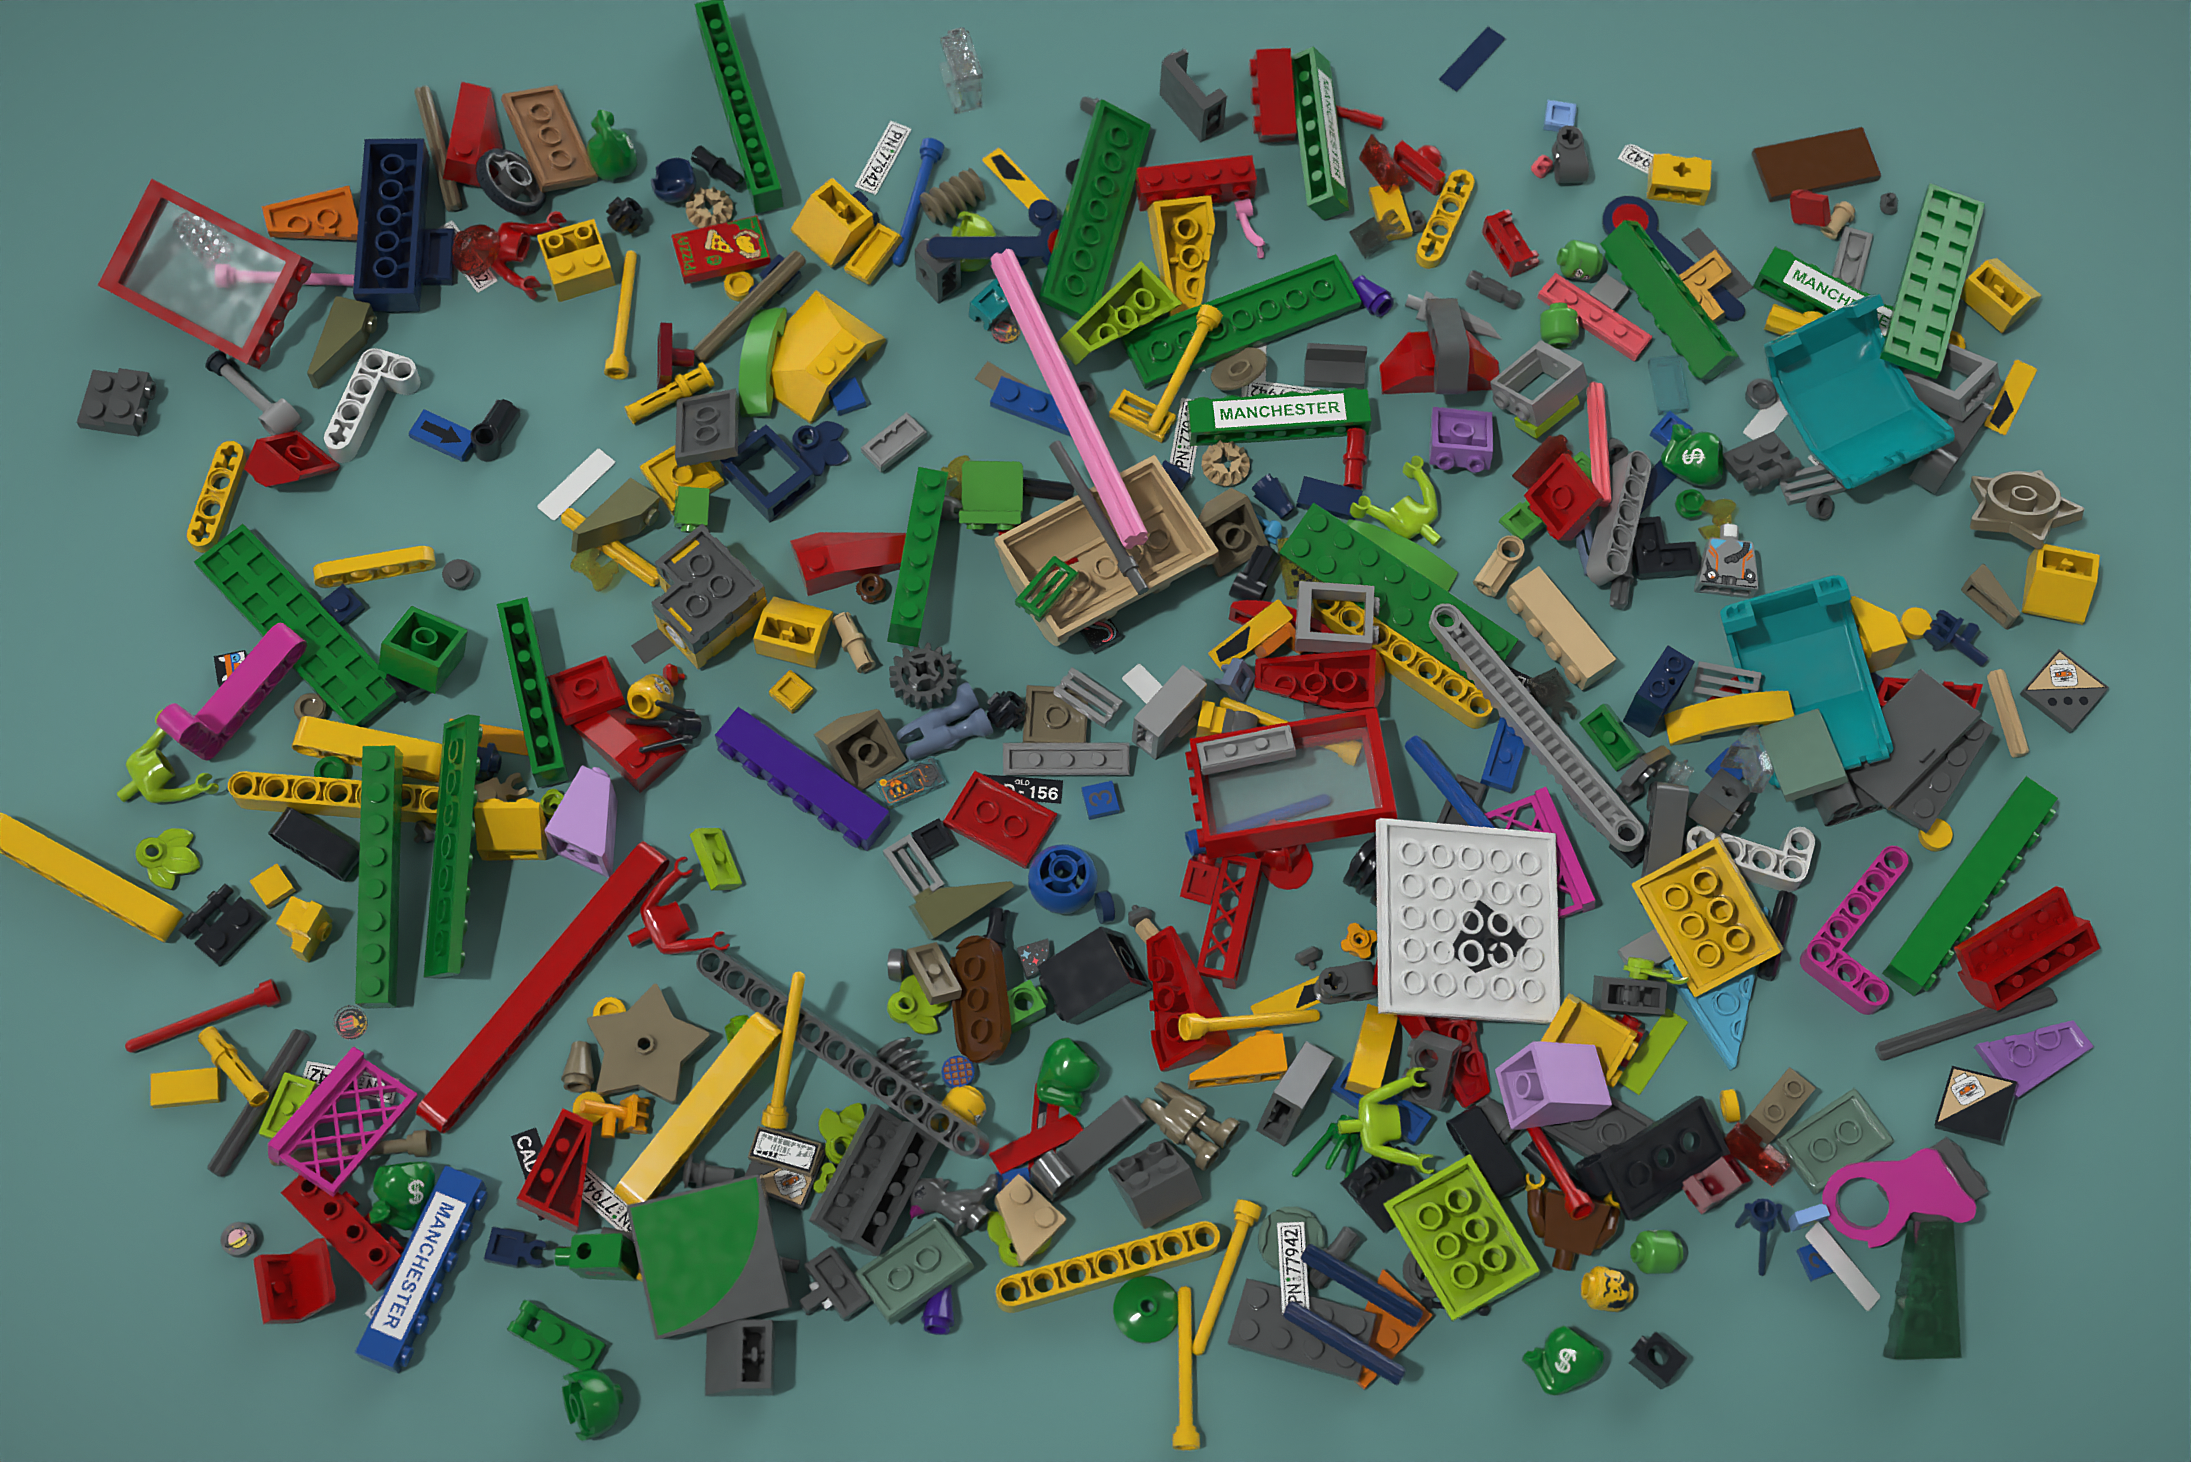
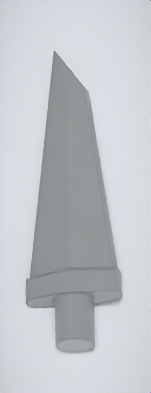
(1471, 322)

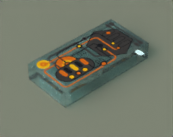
(910, 782)

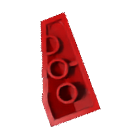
(472, 134)
(1327, 679)
(621, 743)
(1176, 992)
(1470, 1076)

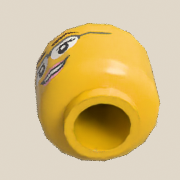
(645, 692)
(967, 1103)

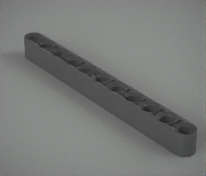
(853, 1059)

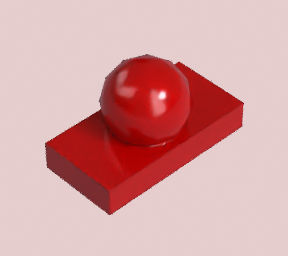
(1421, 165)

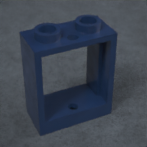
(786, 493)
(1658, 691)

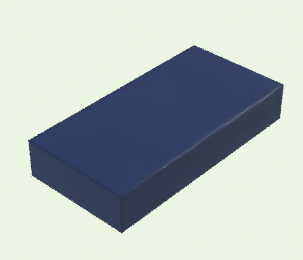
(437, 257)
(1329, 496)

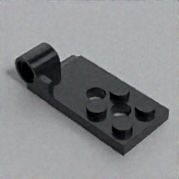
(1633, 1166)

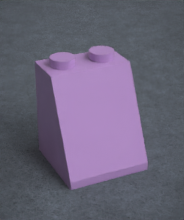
(586, 822)
(1552, 1084)

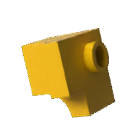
(306, 924)

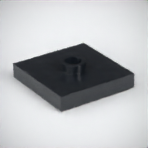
(1487, 939)

